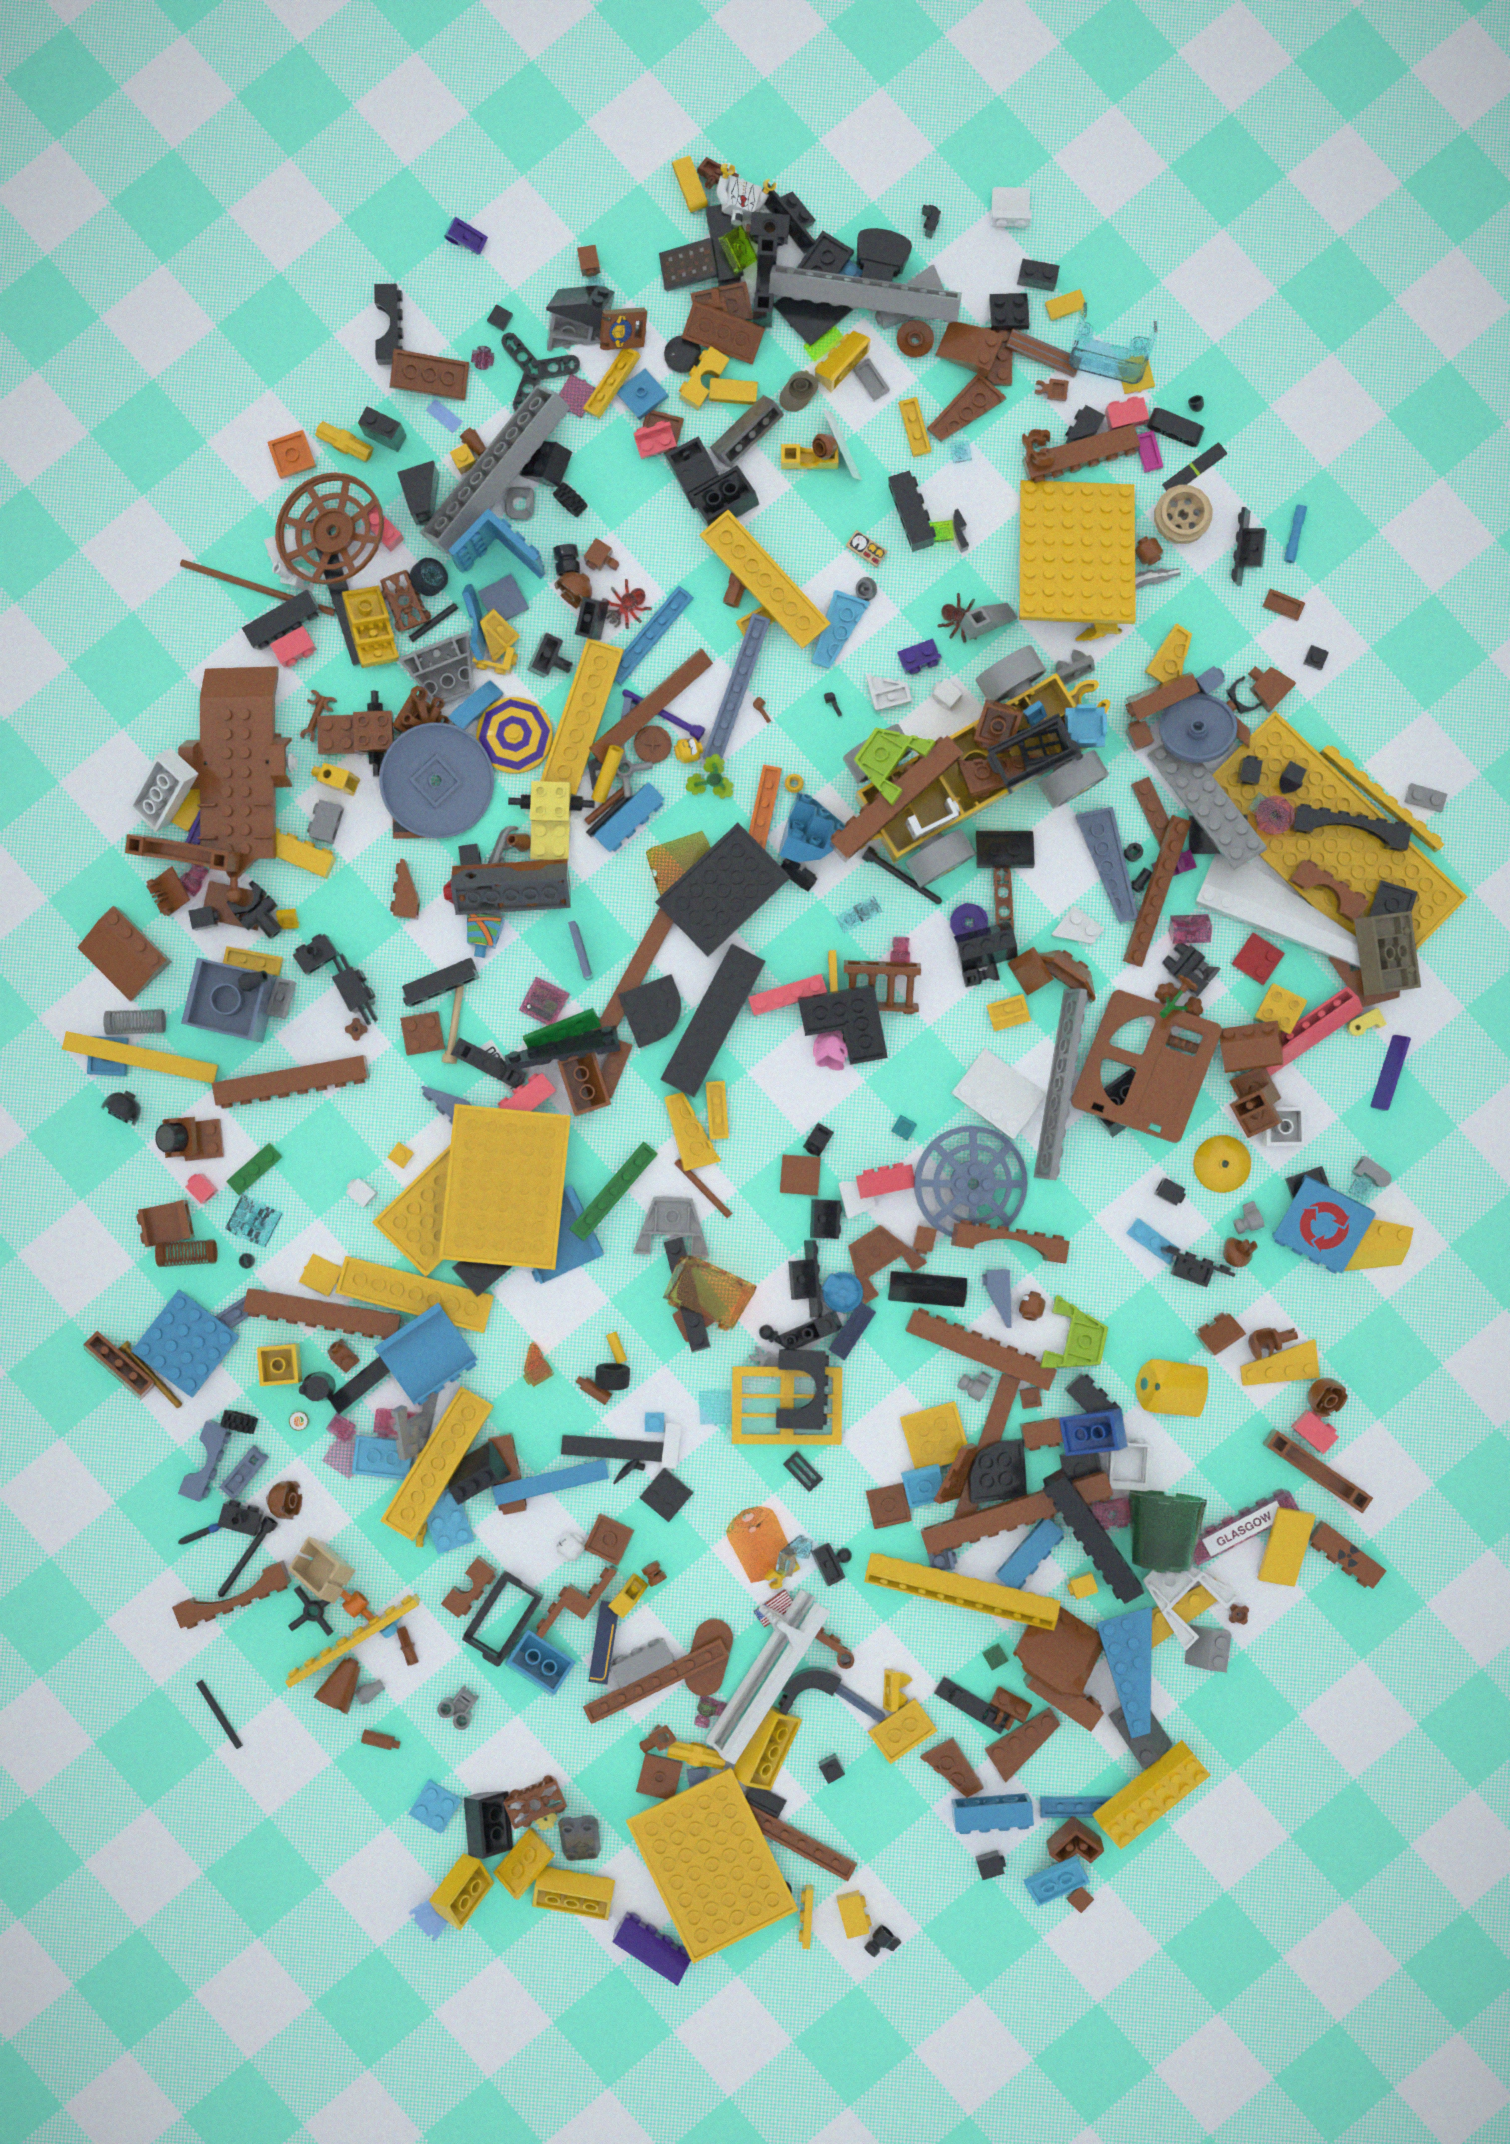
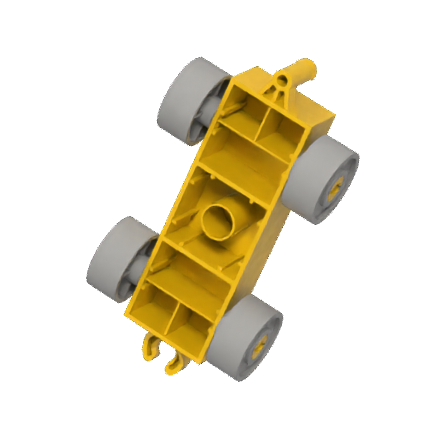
(1004, 679)

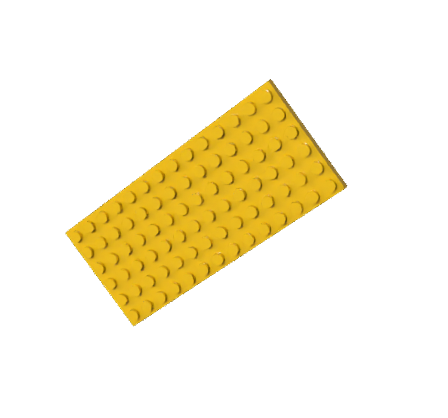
(1339, 849)

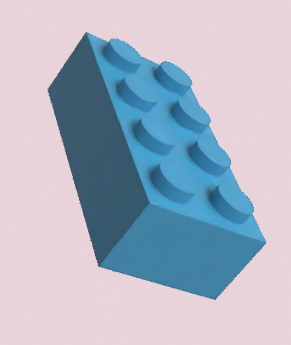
(992, 1812)

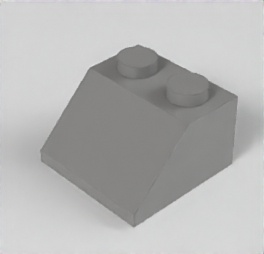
(1210, 1649)

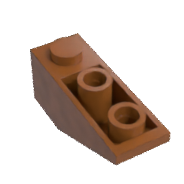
(406, 897)

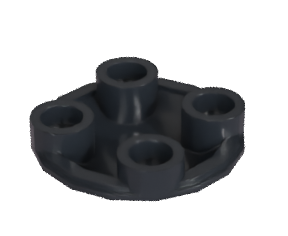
(681, 354)

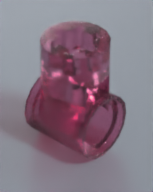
(193, 879)
(900, 949)

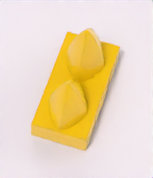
(892, 1683)

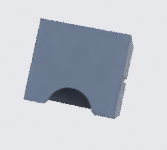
(220, 1004)

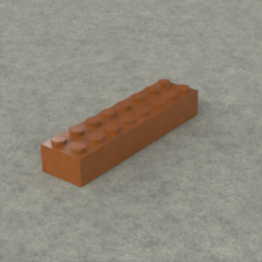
(880, 813)

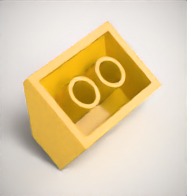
(842, 359)
(461, 1891)

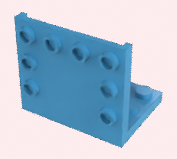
(483, 533)

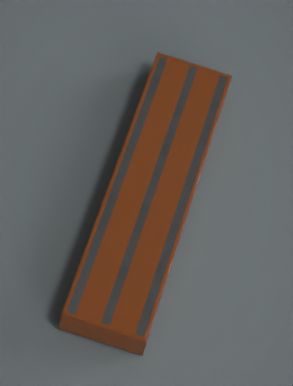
(1040, 352)

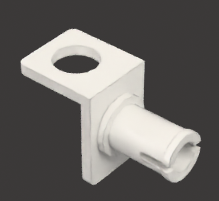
(290, 578)

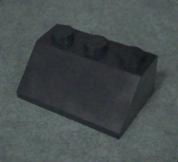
(726, 492)
(986, 946)
(1117, 1093)
(477, 1472)
(487, 1824)

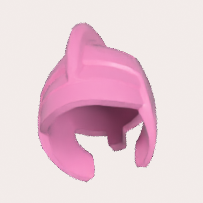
(830, 1050)

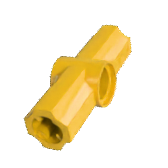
(344, 441)
(696, 1754)

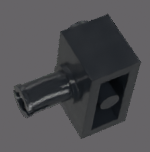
(547, 656)
(315, 954)
(240, 1517)

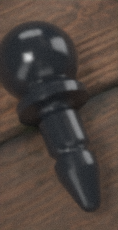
(767, 1333)

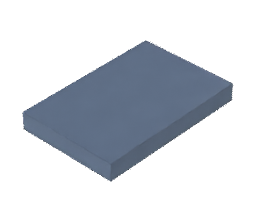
(580, 950)

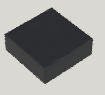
(500, 317)

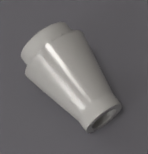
(369, 1691)

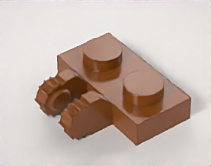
(1011, 1705)

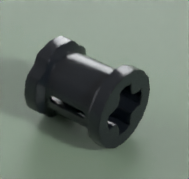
(1129, 856)

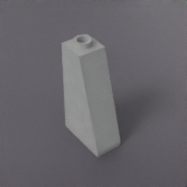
(927, 278)

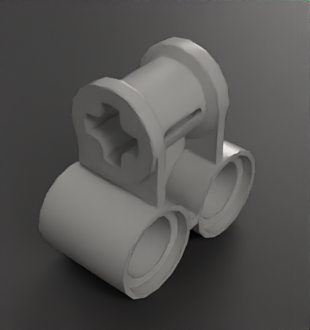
(460, 1706)

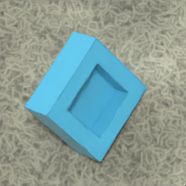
(654, 1421)

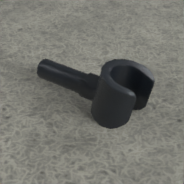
(830, 698)

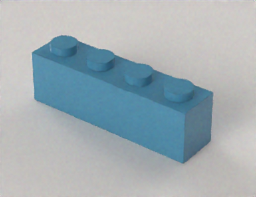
(629, 816)
(1029, 1553)

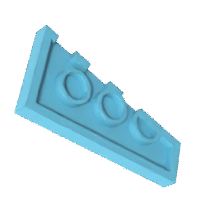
(843, 615)

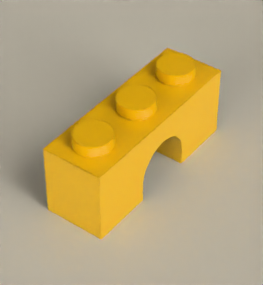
(711, 363)
(797, 457)

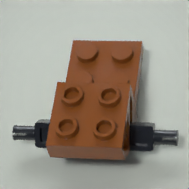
(358, 733)

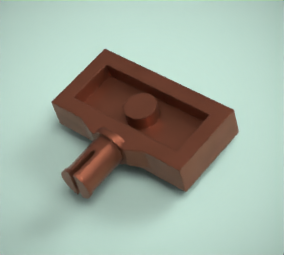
(712, 171)

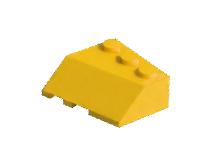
(1381, 1246)

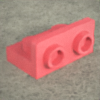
(654, 439)

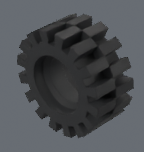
(570, 499)
(239, 1421)

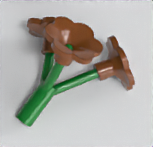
(1169, 994)

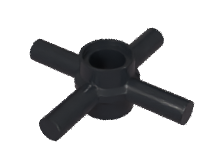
(307, 1615)

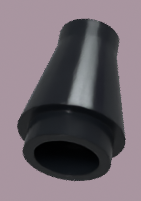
(252, 980)

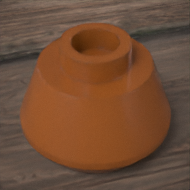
(824, 446)

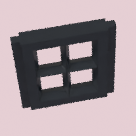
(1029, 763)

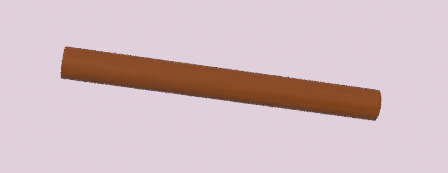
(705, 1190)

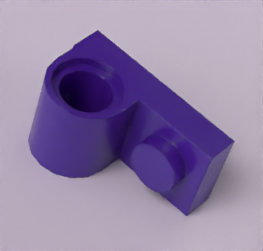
(464, 234)

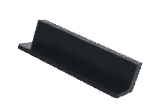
(440, 982)
(927, 1289)

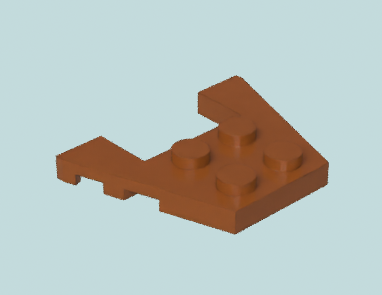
(1353, 980)
(875, 1252)

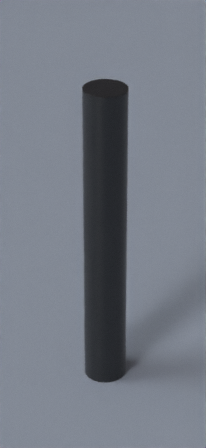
(433, 622)
(607, 816)

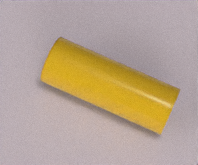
(616, 1347)

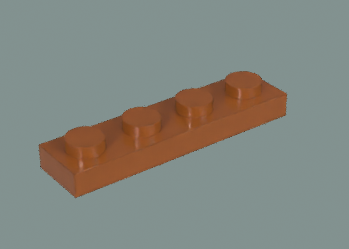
(1151, 808)

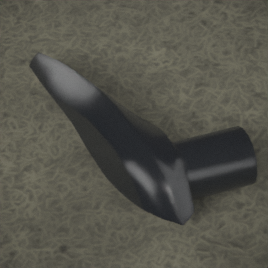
(630, 1466)

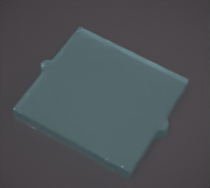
(715, 1407)

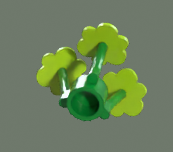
(721, 784)

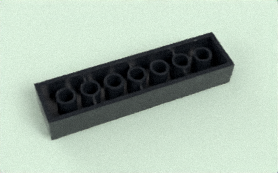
(713, 1020)

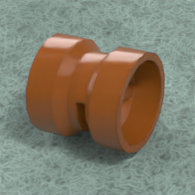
(650, 1570)

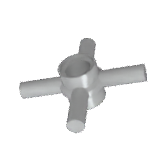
(625, 776)

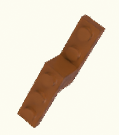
(576, 1601)

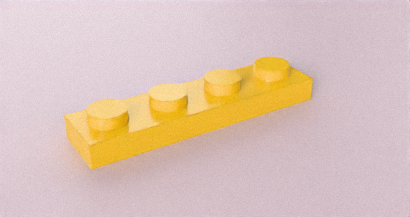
(611, 382)

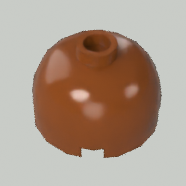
(574, 588)
(1326, 1396)
(285, 1500)

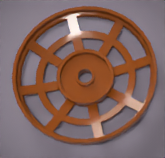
(323, 523)

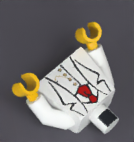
(739, 196)

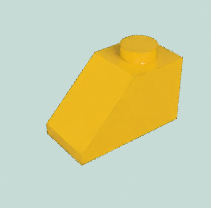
(628, 1595)

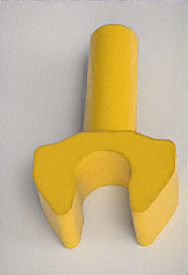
(779, 1577)

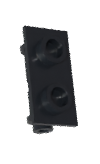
(804, 879)

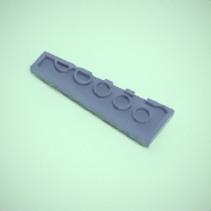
(1106, 850)

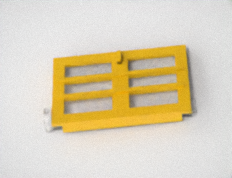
(763, 1388)

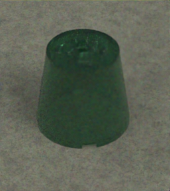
(1164, 1529)

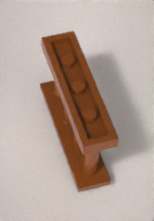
(891, 969)

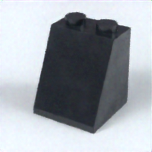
(420, 490)

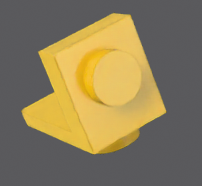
(509, 660)

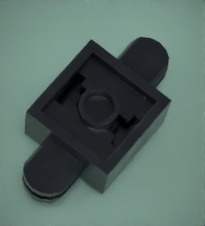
(354, 989)

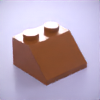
(1219, 1333)

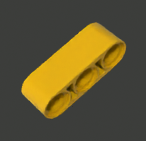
(690, 184)

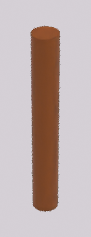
(604, 806)

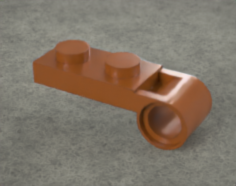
(834, 1643)

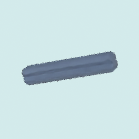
(860, 1703)

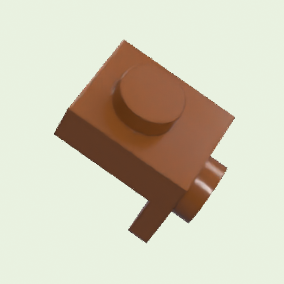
(342, 1355)

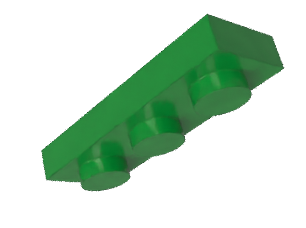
(254, 1169)

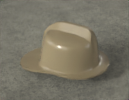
(798, 391)

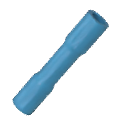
(1298, 521)

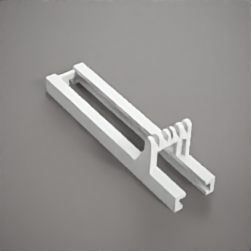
(784, 1630)

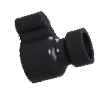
(882, 1938)

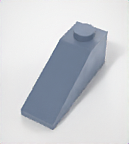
(998, 1288)

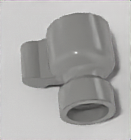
(1252, 1219)
(977, 1388)

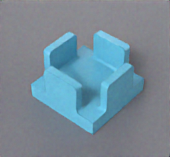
(1087, 725)

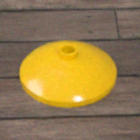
(1209, 1167)

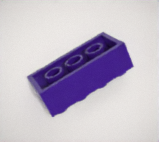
(651, 1947)

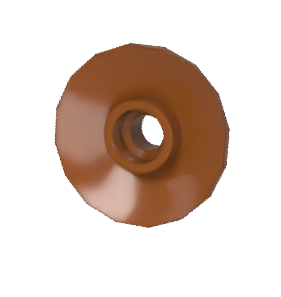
(918, 330)

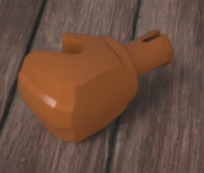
(1269, 1339)

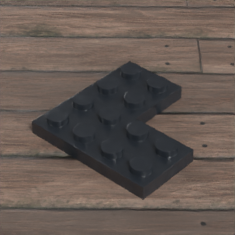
(854, 1012)

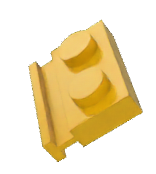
(1008, 1012)

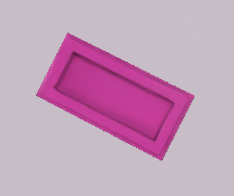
(1149, 452)

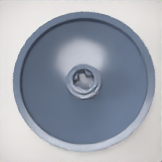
(1198, 728)

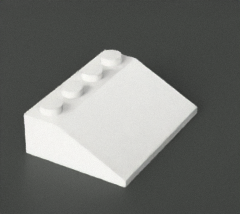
(998, 1094)

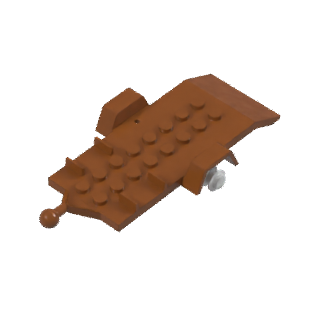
(241, 764)

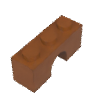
(459, 1601)

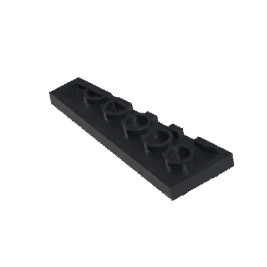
(599, 1041)

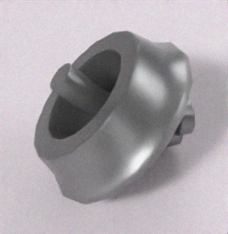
(866, 588)

